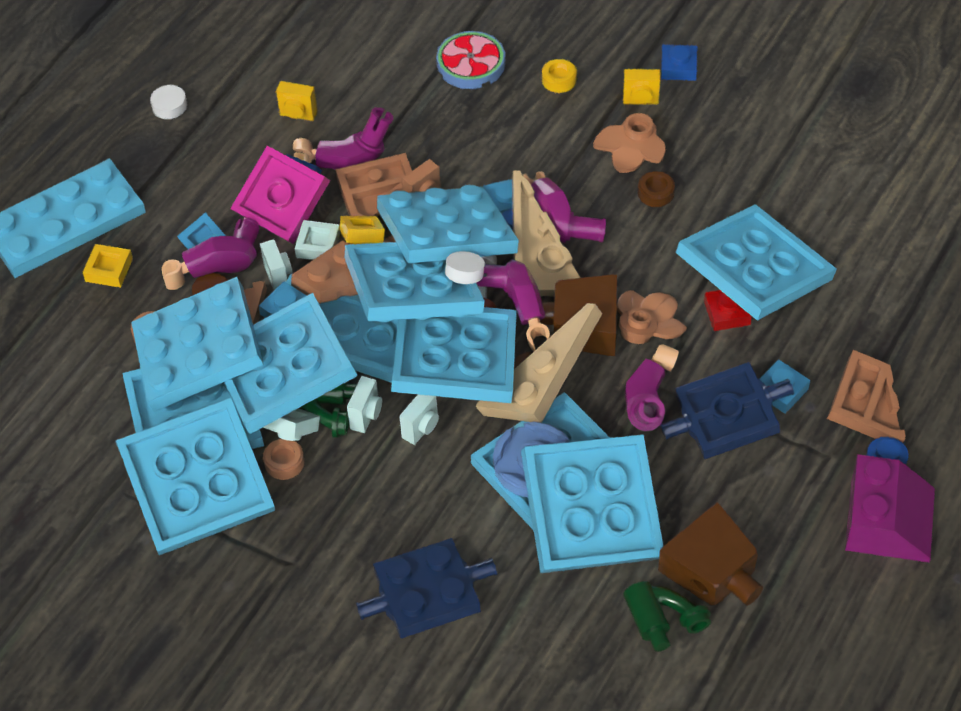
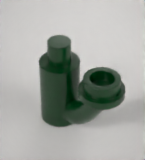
(338, 421)
(648, 615)

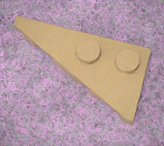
(538, 239)
(545, 370)

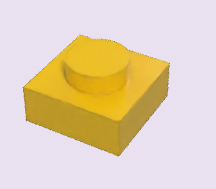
(641, 86)
(296, 100)
(361, 229)
(107, 265)

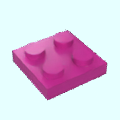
(280, 194)

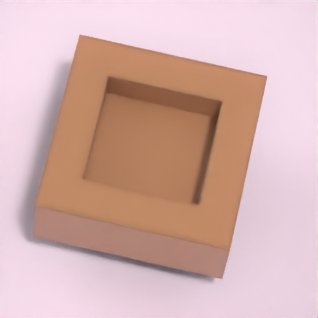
(422, 178)

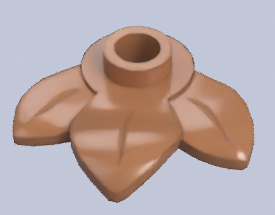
(631, 143)
(648, 317)

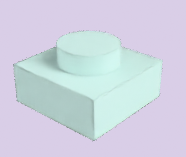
(316, 239)
(275, 263)
(364, 404)
(419, 418)
(295, 425)

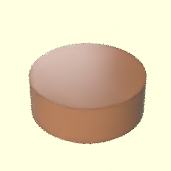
(283, 459)

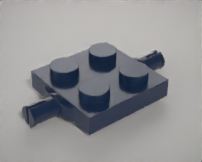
(727, 410)
(426, 588)

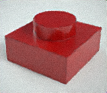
(724, 311)

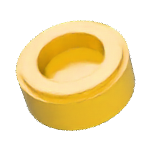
(559, 75)

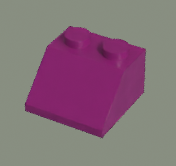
(889, 510)

